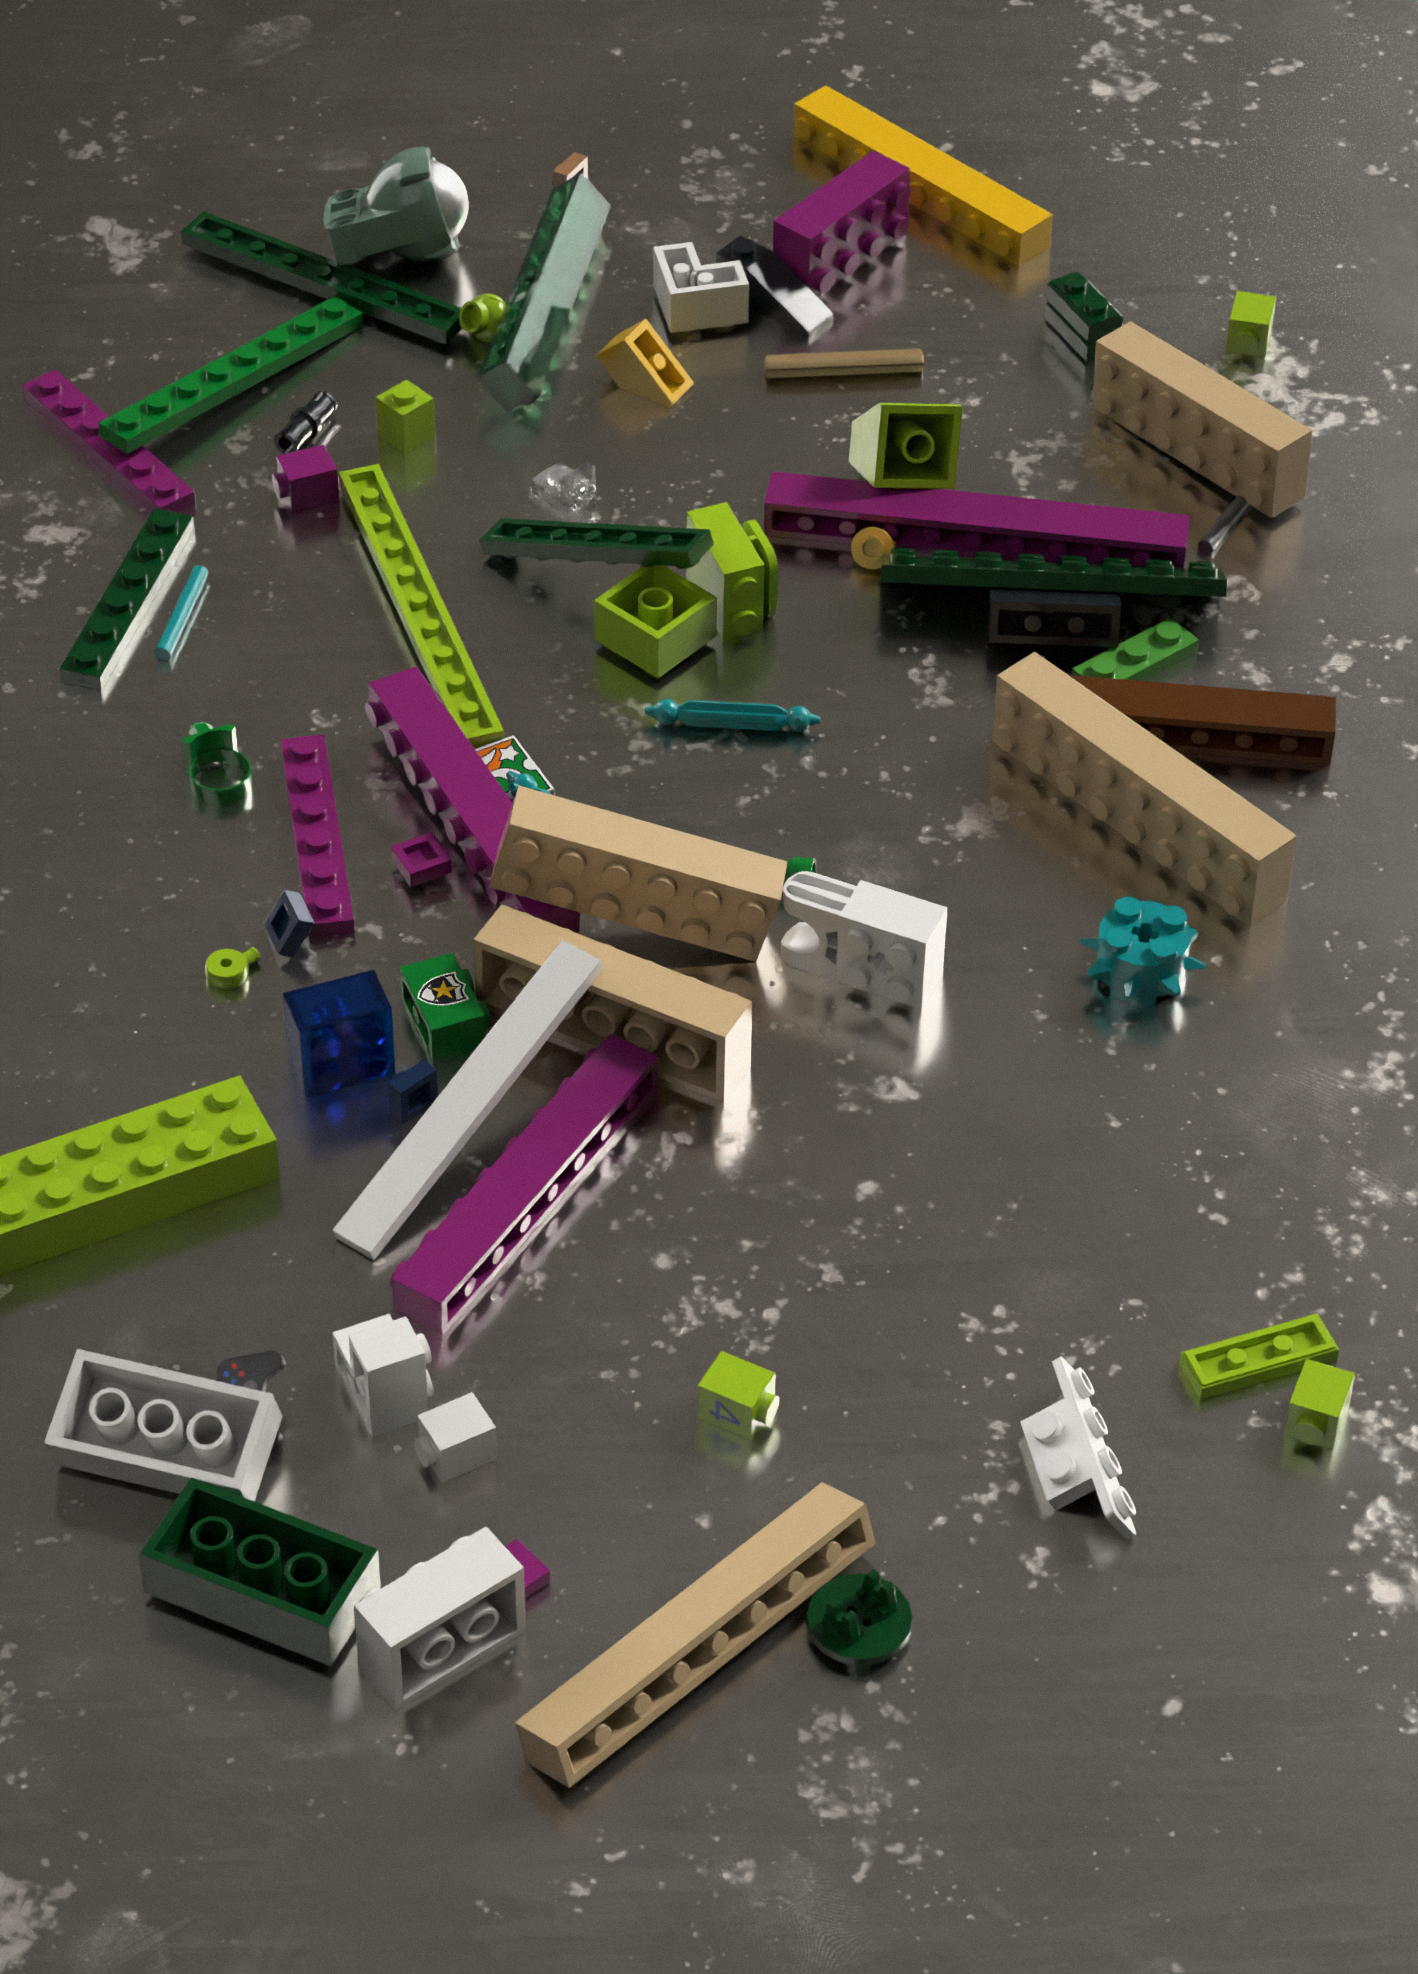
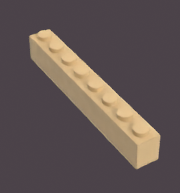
(694, 1634)

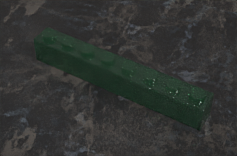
(544, 293)

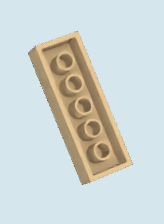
(1202, 419)
(638, 874)
(688, 1024)

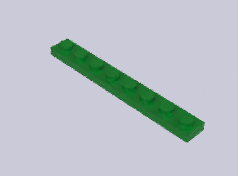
(230, 374)

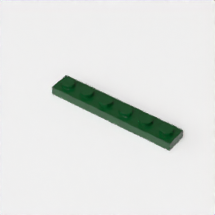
(597, 542)
(126, 599)

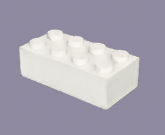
(161, 1426)

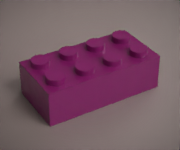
(844, 222)

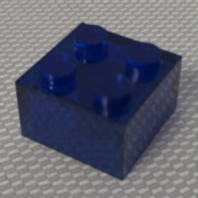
(339, 1033)

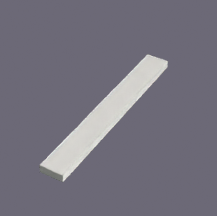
(467, 1100)

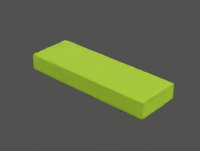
(1258, 1356)

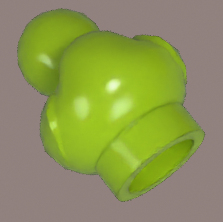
(482, 316)

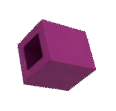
(306, 479)

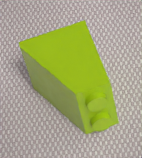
(907, 445)

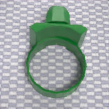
(214, 745)

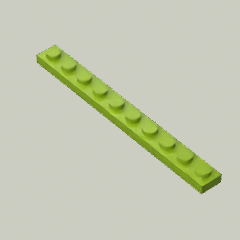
(419, 604)

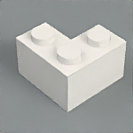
(698, 294)
(384, 1371)

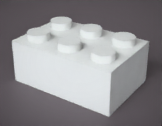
(440, 1618)

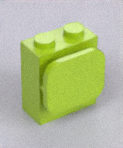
(736, 570)

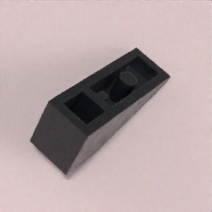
(776, 289)

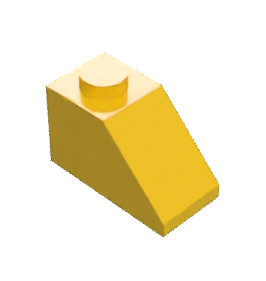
(645, 365)

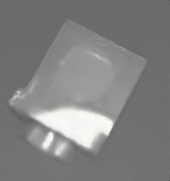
(565, 487)

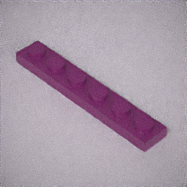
(78, 420)
(317, 835)

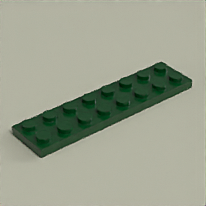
(1069, 574)

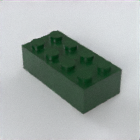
(259, 1570)

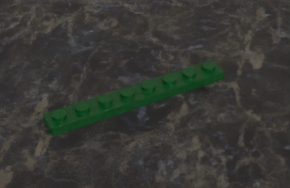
(323, 276)

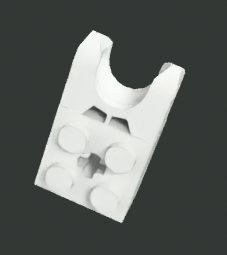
(865, 937)

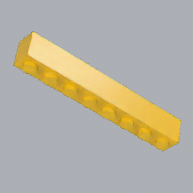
(937, 181)

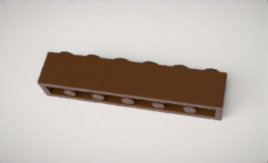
(1226, 719)

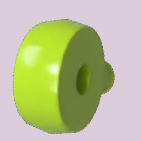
(229, 968)

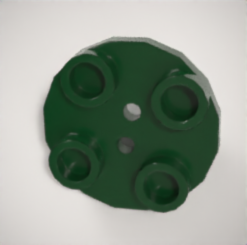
(842, 1632)

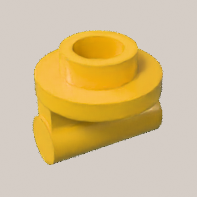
(870, 545)

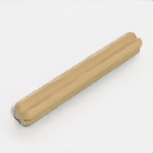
(843, 363)

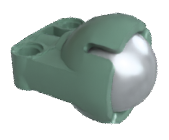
(408, 208)

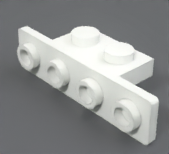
(1072, 1453)

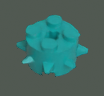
(1143, 950)

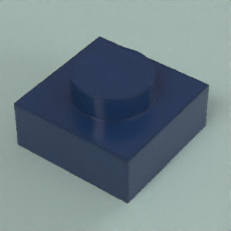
(289, 923)
(412, 1092)

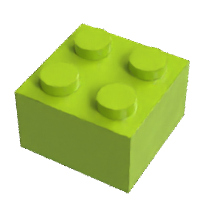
(655, 618)

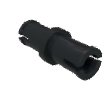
(305, 422)

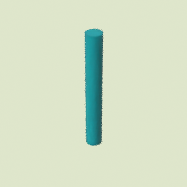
(181, 613)

